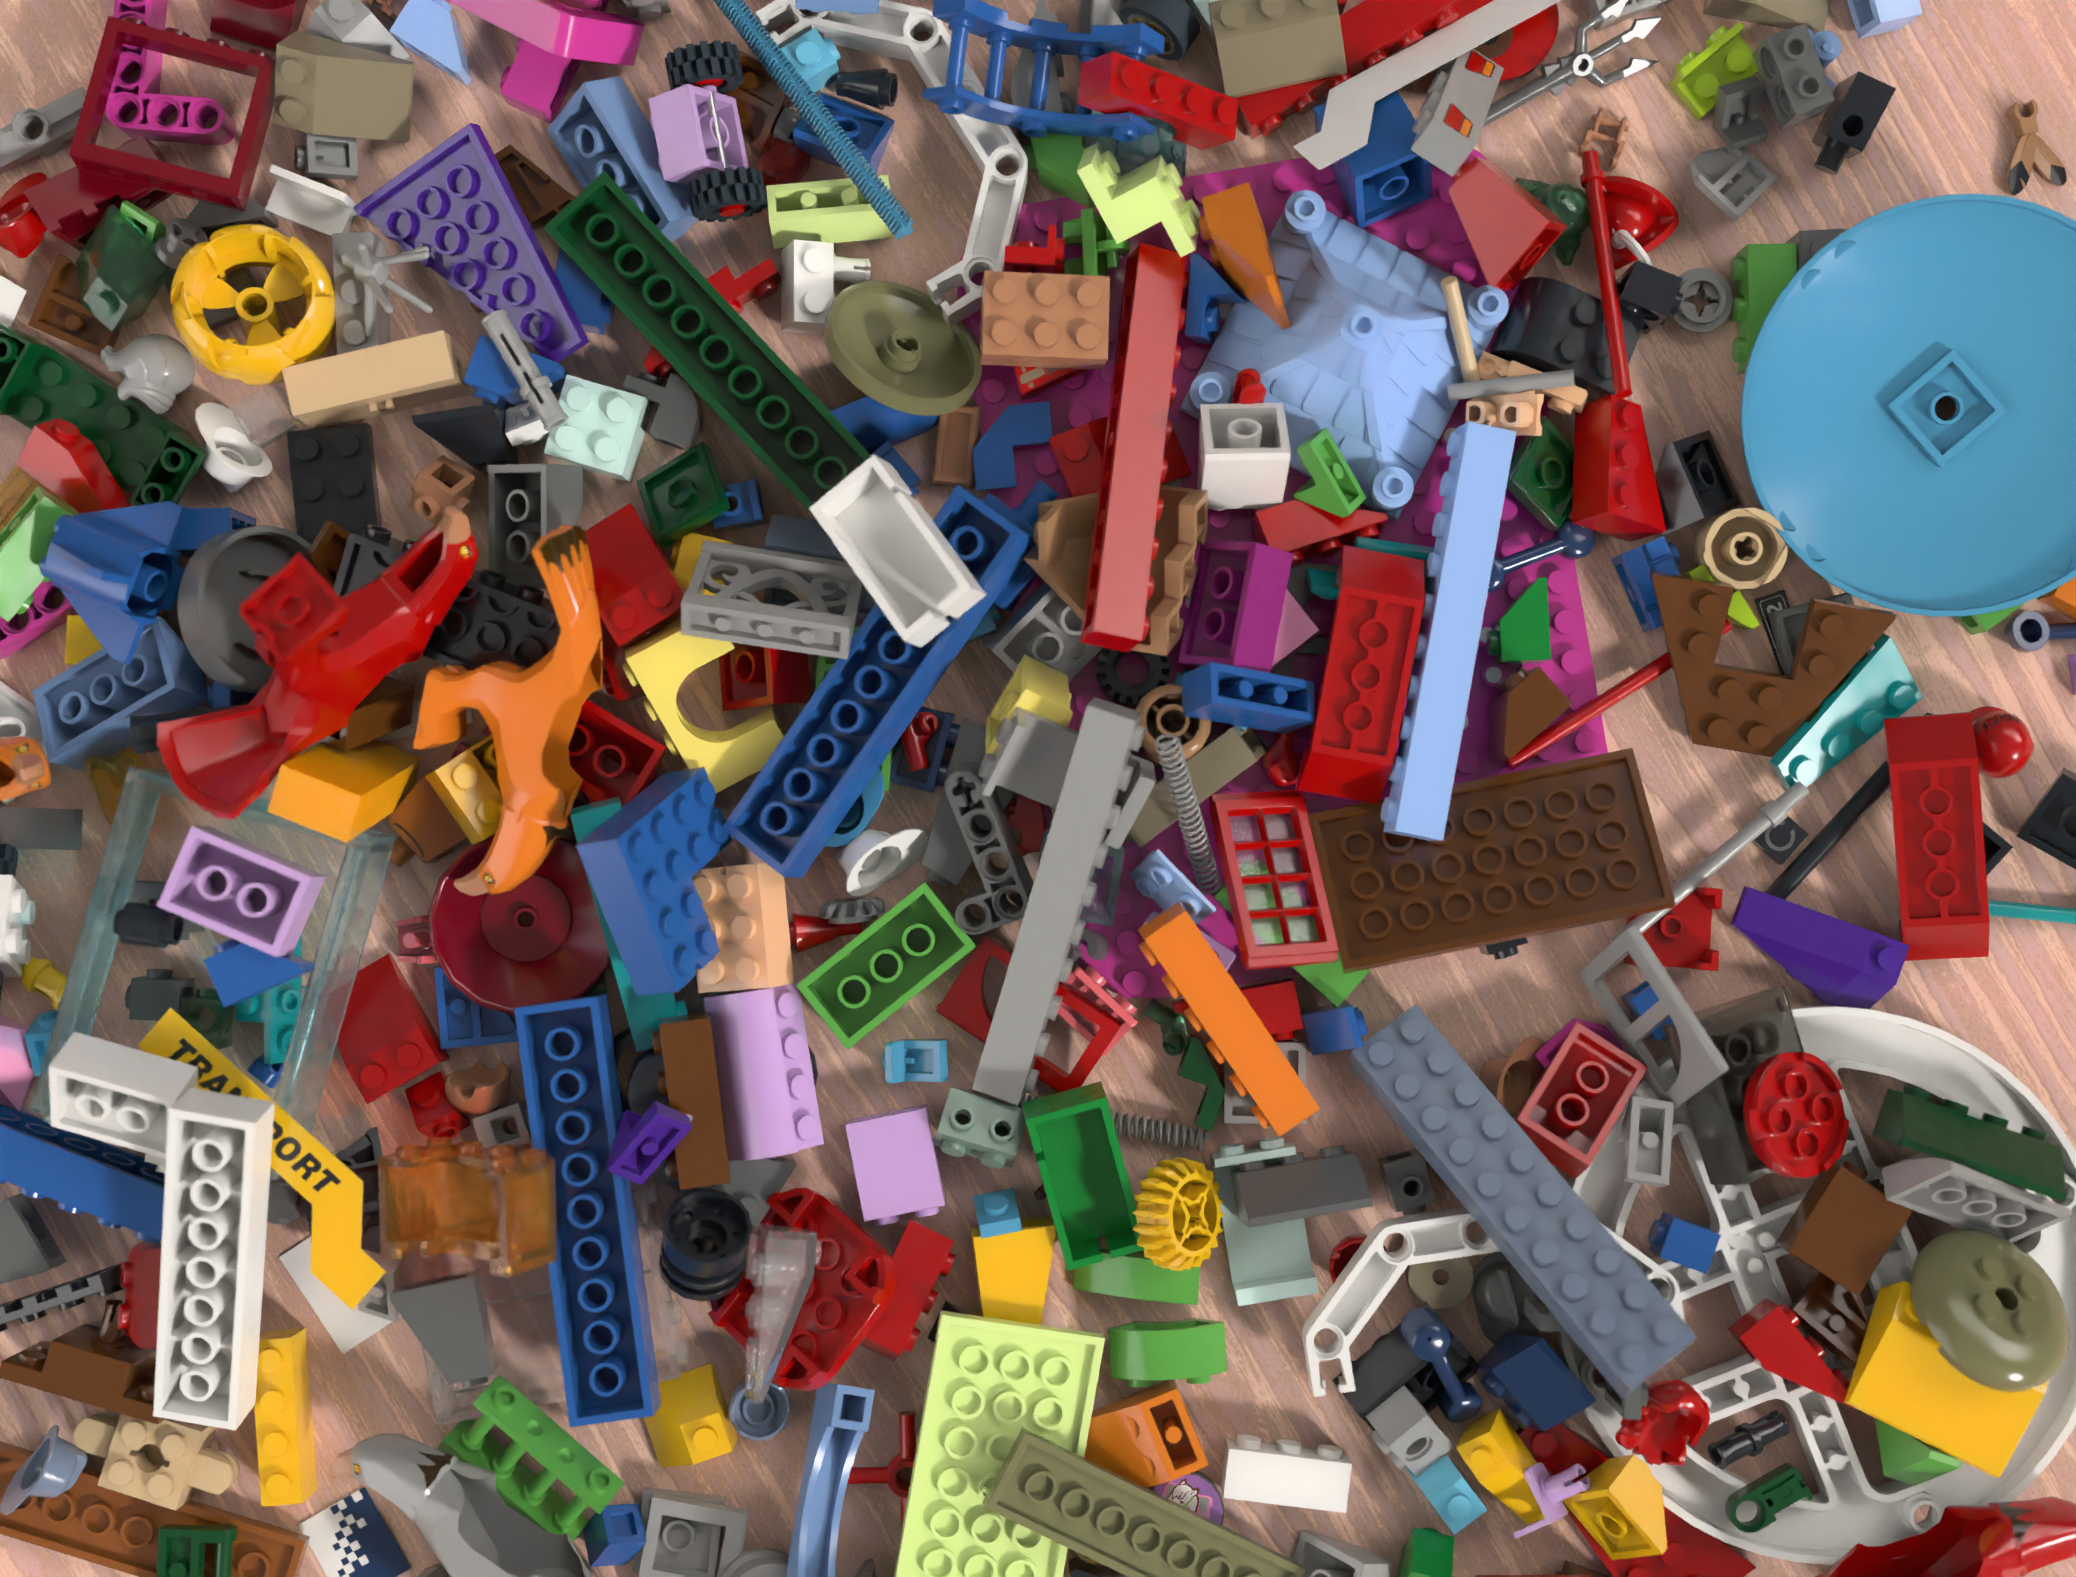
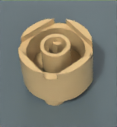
(1762, 543)

